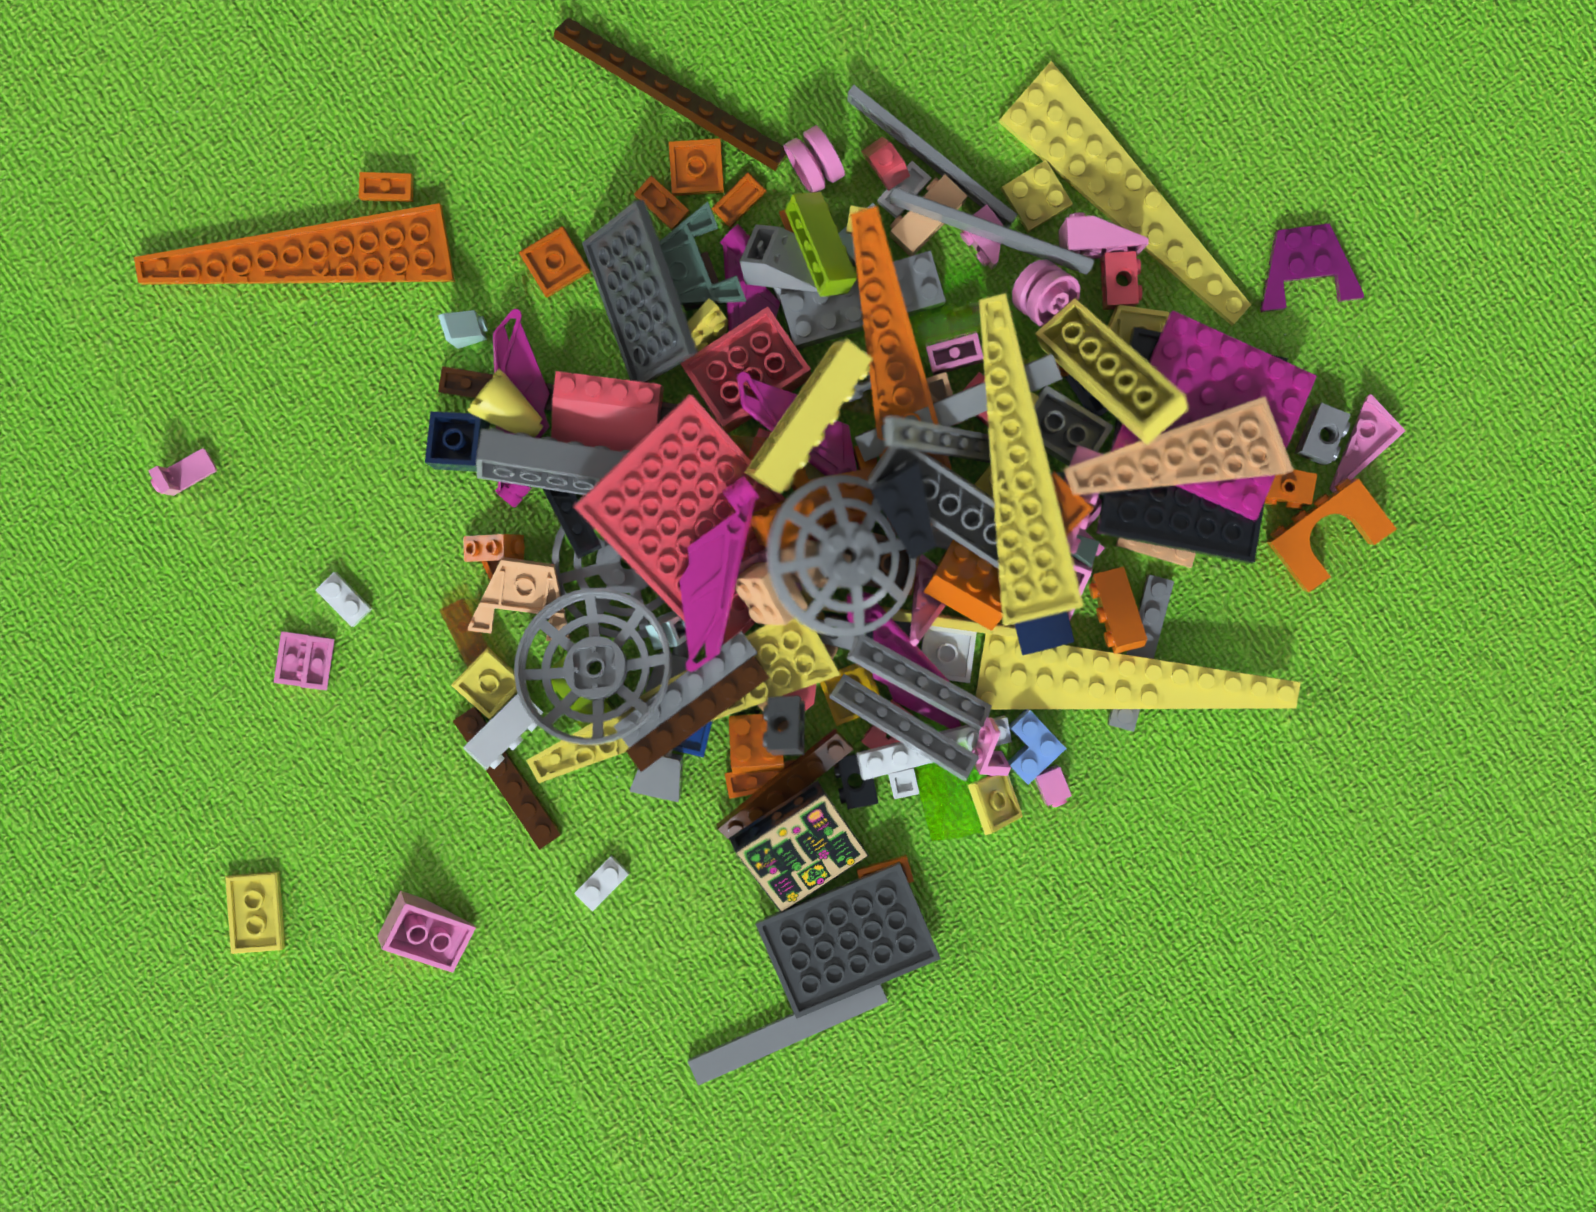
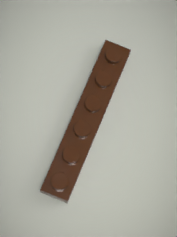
(697, 714)
(788, 782)
(513, 786)

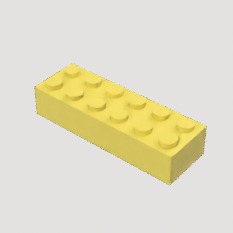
(1112, 371)
(808, 416)

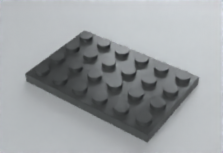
(639, 294)
(848, 940)

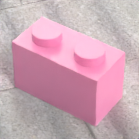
(955, 354)

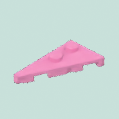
(1371, 435)
(924, 608)

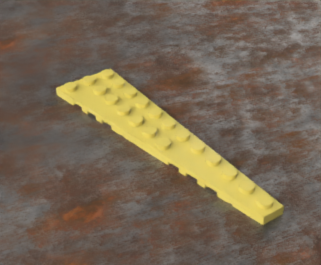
(1031, 537)
(788, 654)
(1104, 680)

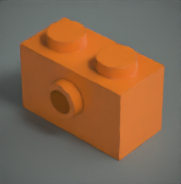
(1292, 488)

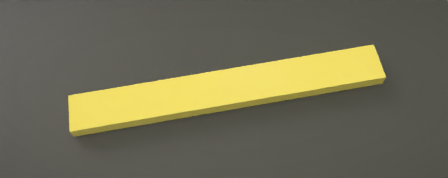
(948, 622)

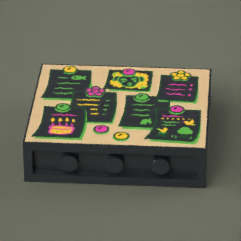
(798, 847)

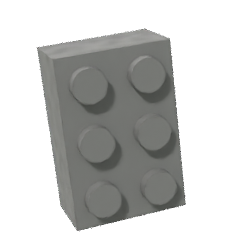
(1067, 425)

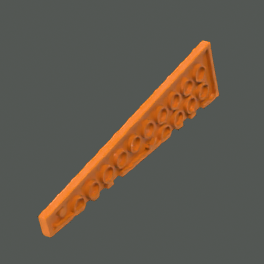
(364, 249)
(896, 367)

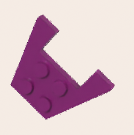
(1307, 255)

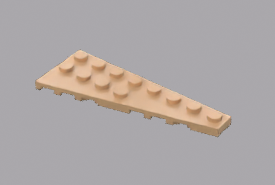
(1216, 448)

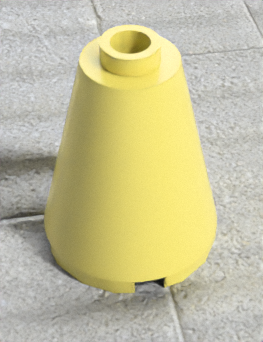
(506, 407)

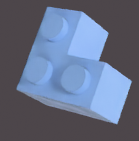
(1039, 749)

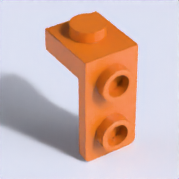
(493, 547)

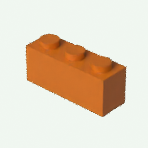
(1117, 610)

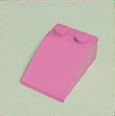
(1095, 236)
(425, 932)

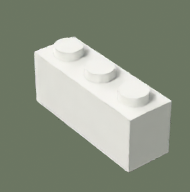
(501, 733)

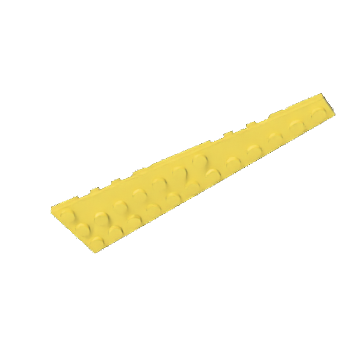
(1080, 149)

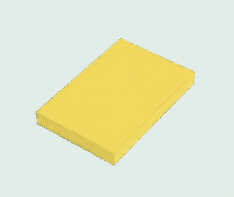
(255, 912)

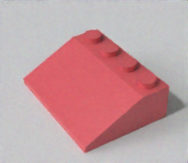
(752, 347)
(604, 410)

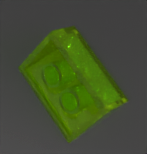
(947, 324)
(946, 803)

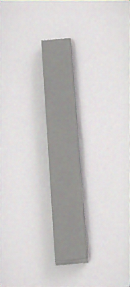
(929, 154)
(991, 231)
(962, 405)
(780, 1035)

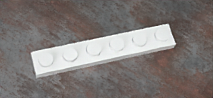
(899, 756)

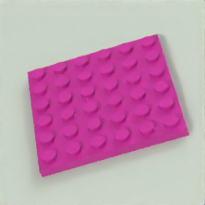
(1217, 376)

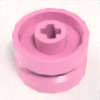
(814, 159)
(1043, 291)

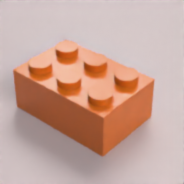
(967, 585)

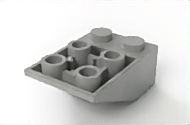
(775, 260)

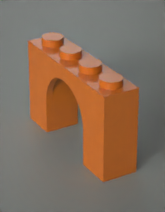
(1293, 542)

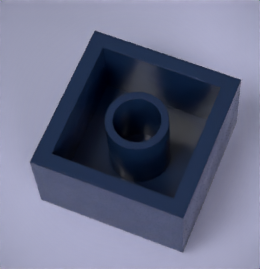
(454, 441)

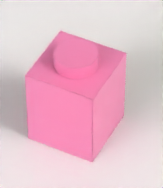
(1053, 786)

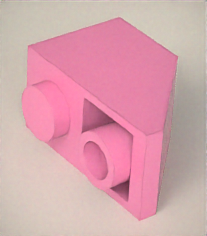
(987, 249)

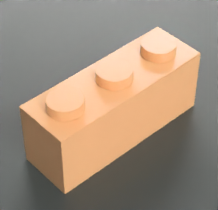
(915, 229)

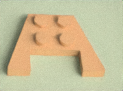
(522, 588)

